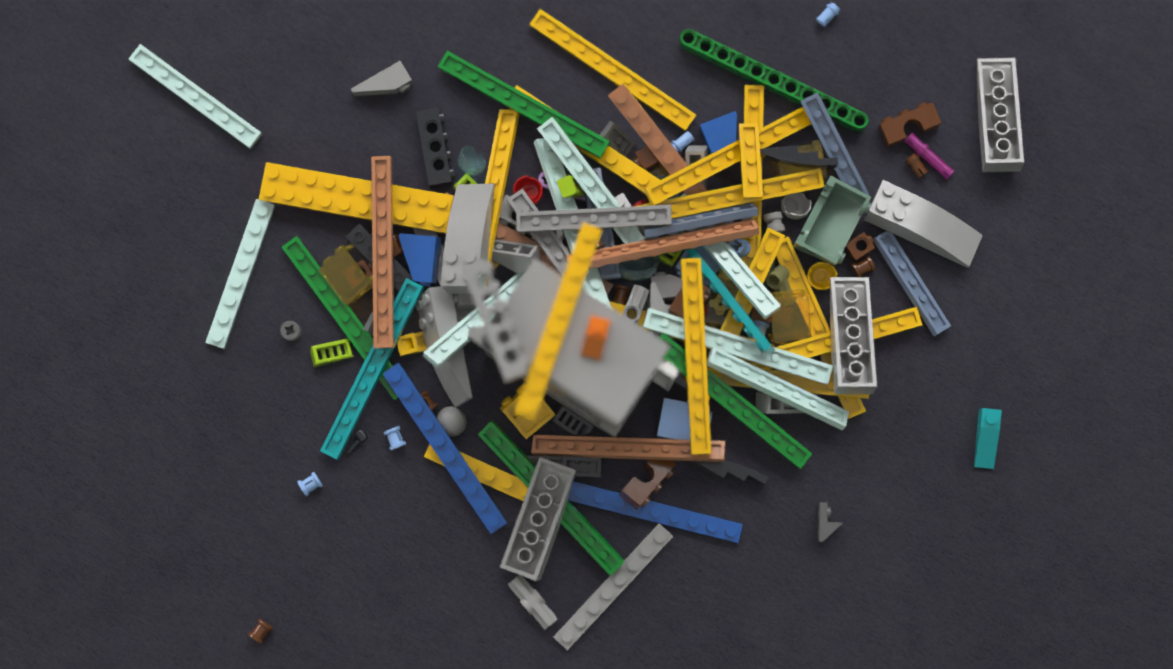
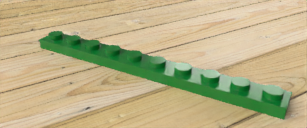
(521, 103)
(341, 313)
(742, 409)
(572, 518)

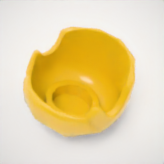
(820, 274)

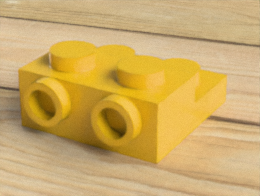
(525, 425)

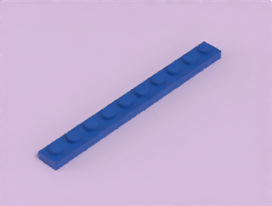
(445, 448)
(657, 513)

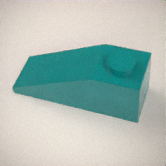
(987, 437)

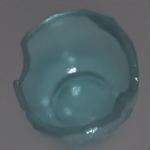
(471, 162)

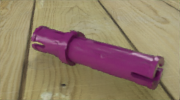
(928, 155)

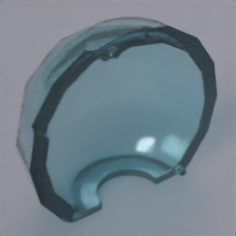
(639, 269)

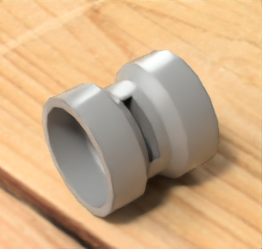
(774, 221)

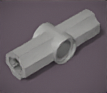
(636, 301)
(532, 601)

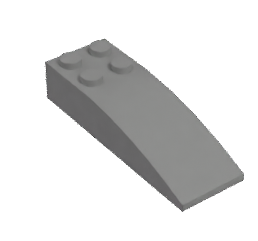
(999, 115)
(923, 223)
(467, 235)
(436, 319)
(852, 336)
(539, 519)

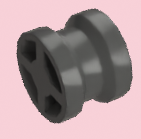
(293, 333)

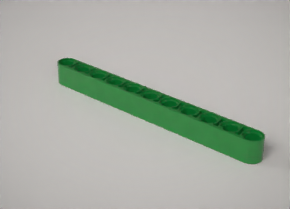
(766, 73)

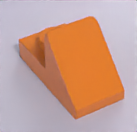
(595, 337)

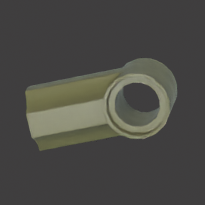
(778, 279)

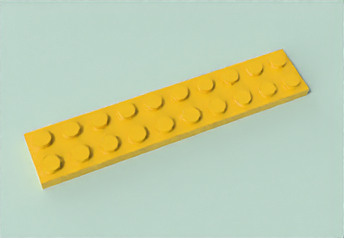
(352, 197)

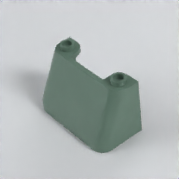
(832, 221)

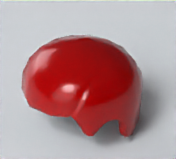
(531, 186)

